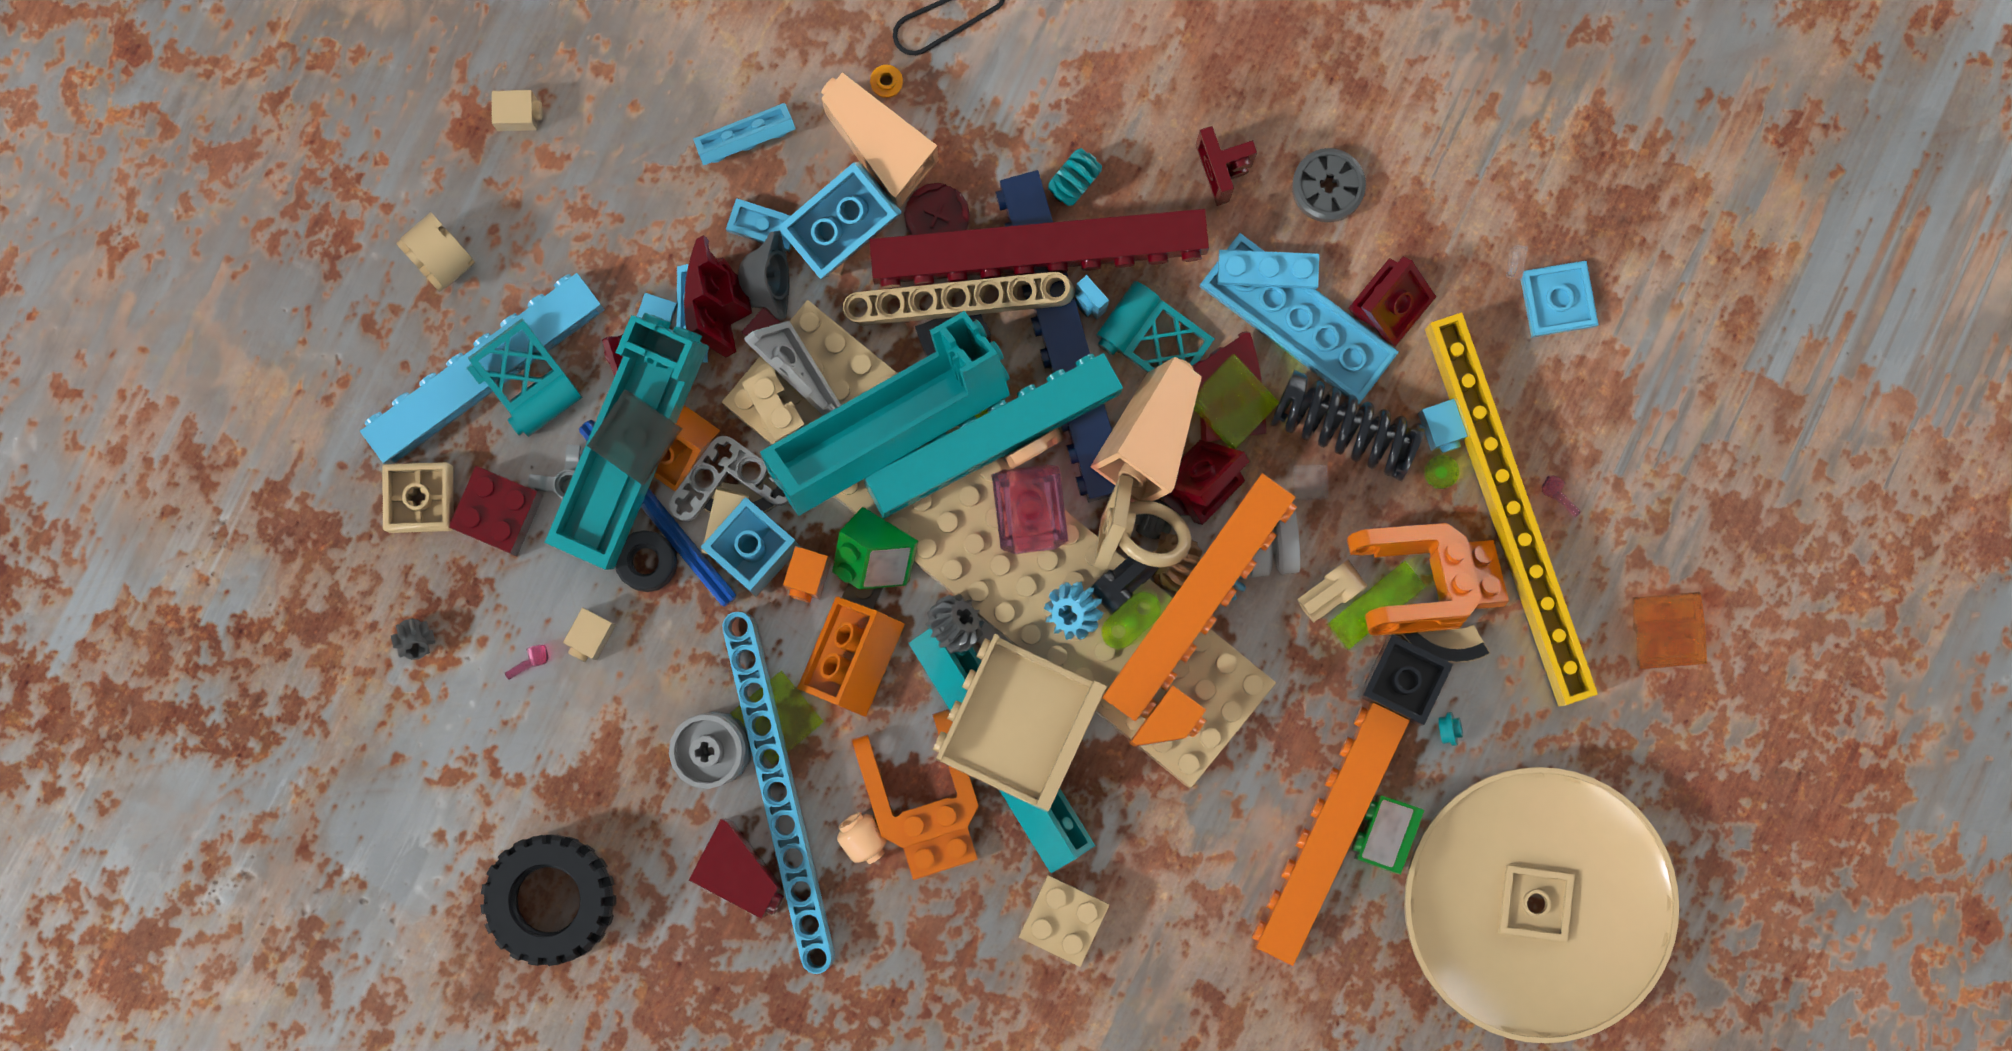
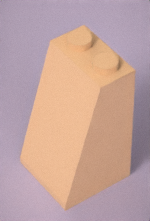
(879, 138)
(1152, 432)

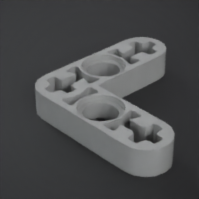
(731, 466)

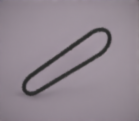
(943, 38)

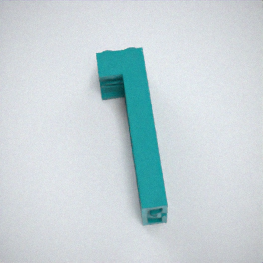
(891, 417)
(601, 498)

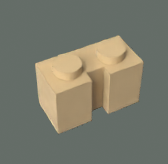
(765, 394)

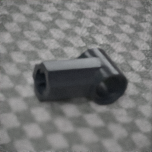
(1118, 585)

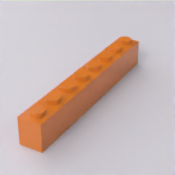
(1199, 597)
(1330, 834)

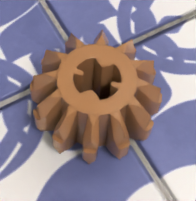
(1174, 576)

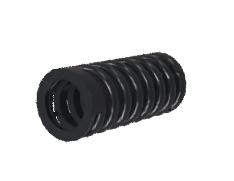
(1405, 440)

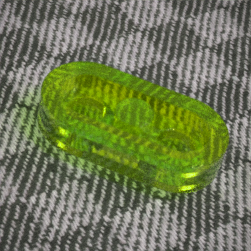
(1130, 620)

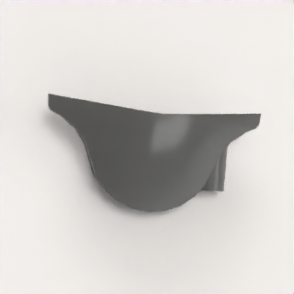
(766, 276)

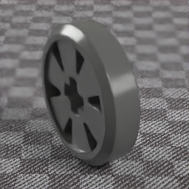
(1343, 199)

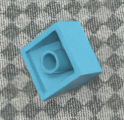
(750, 546)

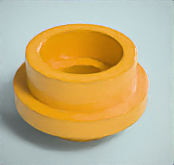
(886, 91)

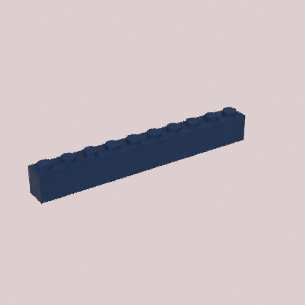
(1061, 334)

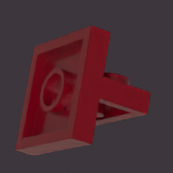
(1224, 164)
(1393, 299)
(1208, 478)

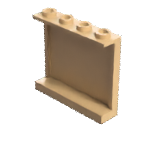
(1019, 722)

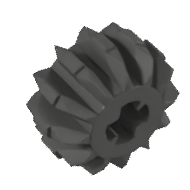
(955, 623)

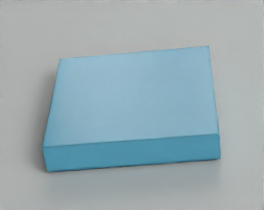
(1559, 299)

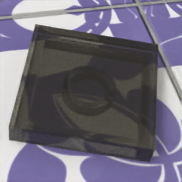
(634, 437)

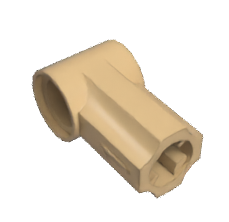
(1337, 587)

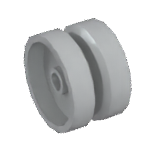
(1284, 548)
(690, 750)

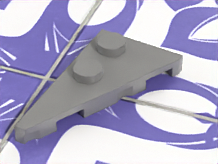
(789, 357)

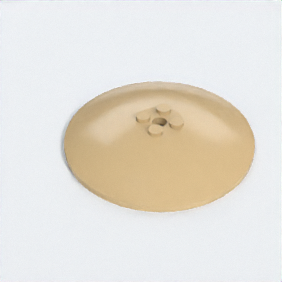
(1603, 919)

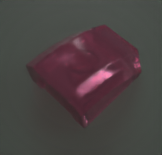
(1030, 509)

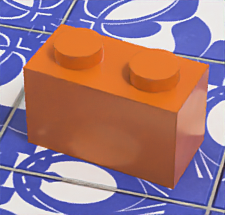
(806, 574)

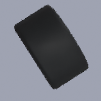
(666, 566)

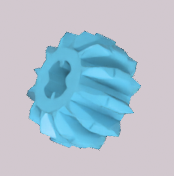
(1082, 605)

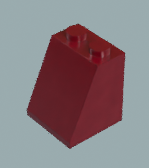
(737, 872)

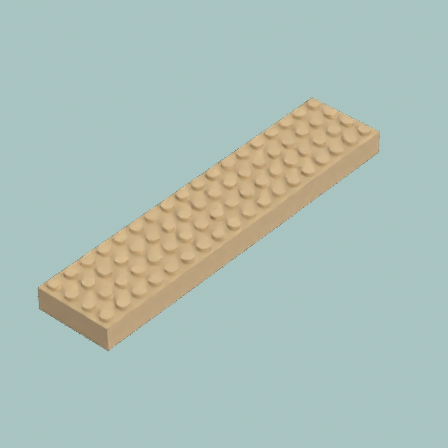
(964, 555)

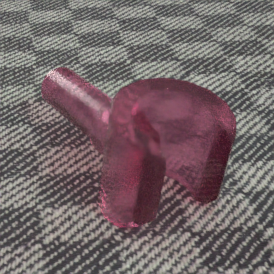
(1552, 488)
(537, 656)

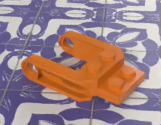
(1463, 573)
(932, 834)

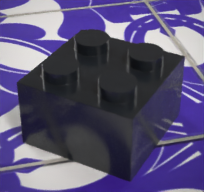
(1406, 680)

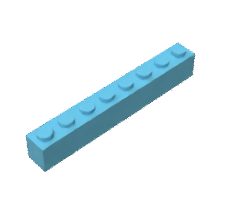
(454, 390)

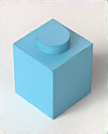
(1443, 426)

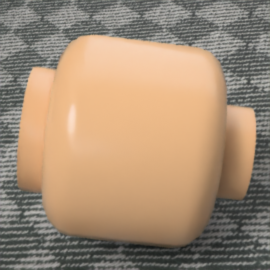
(861, 838)

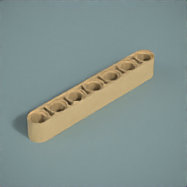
(943, 293)

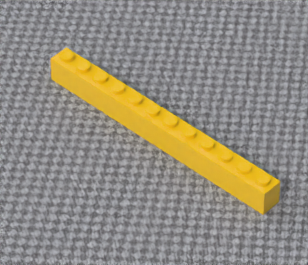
(1511, 511)

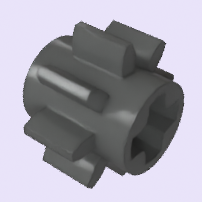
(1151, 525)
(412, 639)

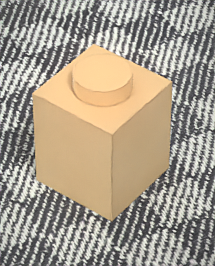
(515, 110)
(588, 635)

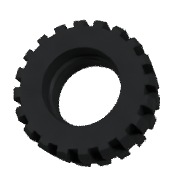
(503, 909)

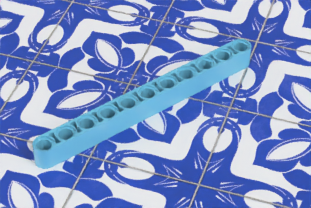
(776, 809)

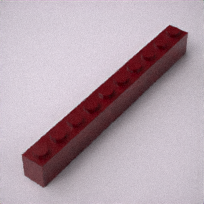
(1039, 247)

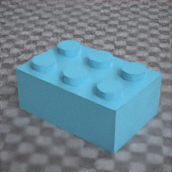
(839, 219)

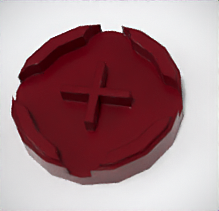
(936, 210)

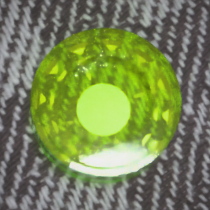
(1441, 472)

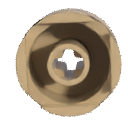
(435, 252)

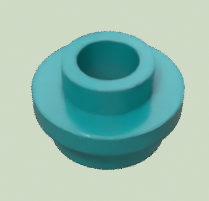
(1450, 729)

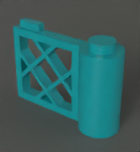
(1133, 319)
(538, 402)

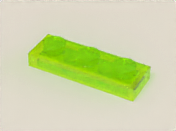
(1392, 590)

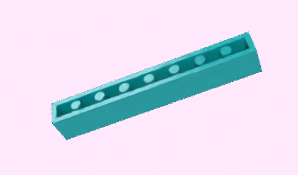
(994, 434)
(1054, 834)

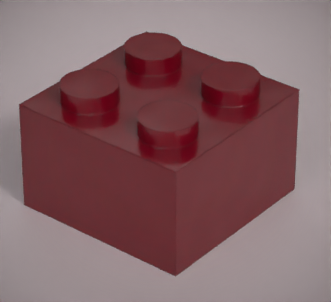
(496, 511)

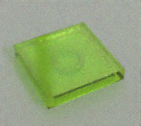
(1234, 402)
(795, 714)

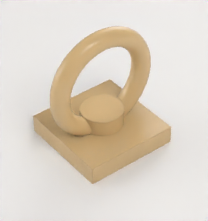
(1118, 523)

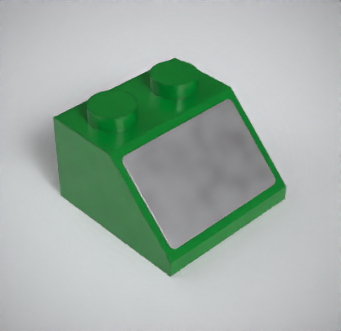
(873, 553)
(1387, 834)

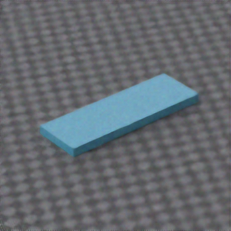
(1308, 329)

